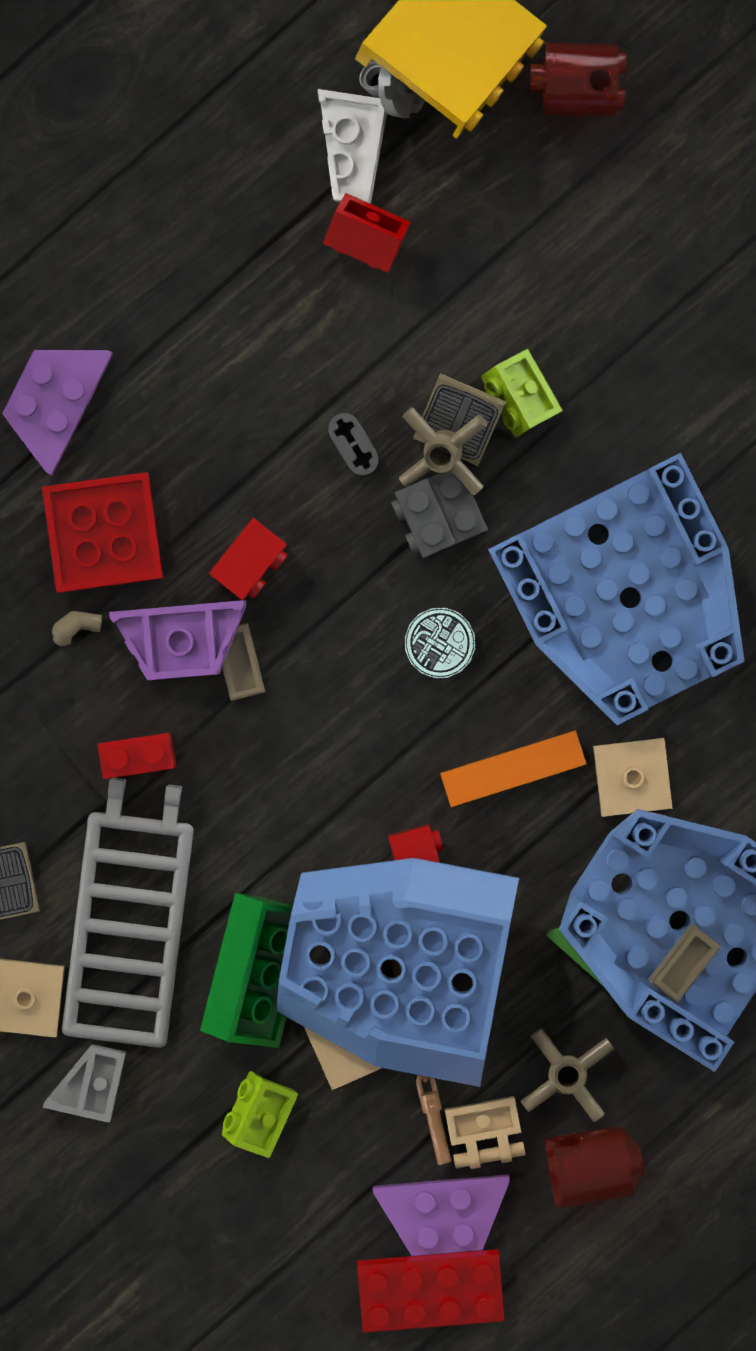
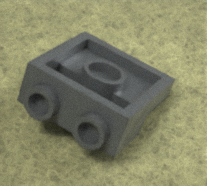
(438, 513)

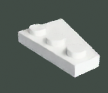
(353, 141)

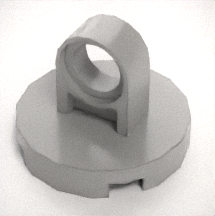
(394, 95)

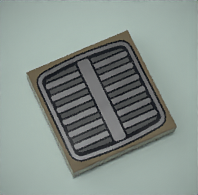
(454, 406)
(17, 883)

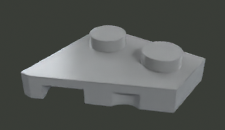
(90, 1085)

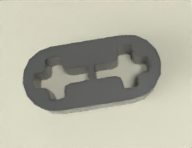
(361, 440)

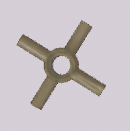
(444, 438)
(577, 1086)

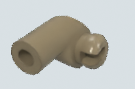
(72, 623)

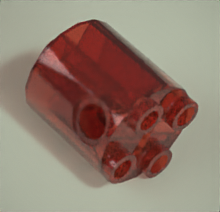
(567, 75)
(593, 1166)

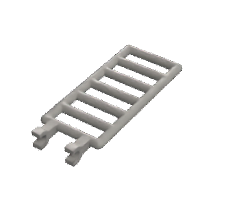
(169, 935)

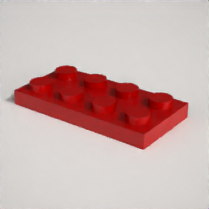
(430, 1290)

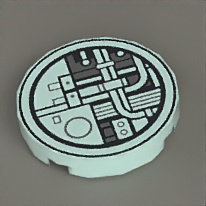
(439, 642)

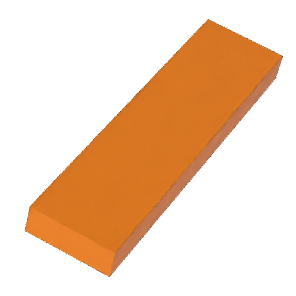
(513, 768)

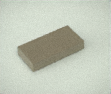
(242, 666)
(684, 963)

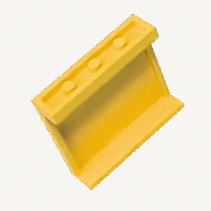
(455, 51)

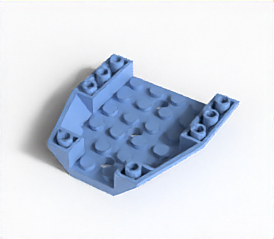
(663, 548)
(430, 921)
(629, 933)

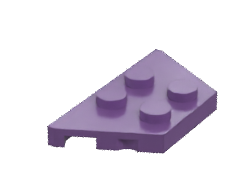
(53, 400)
(180, 638)
(443, 1213)

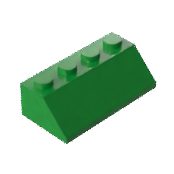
(248, 974)

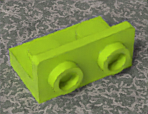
(524, 390)
(258, 1114)

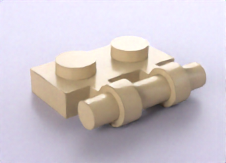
(482, 1122)

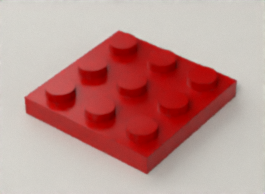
(102, 532)

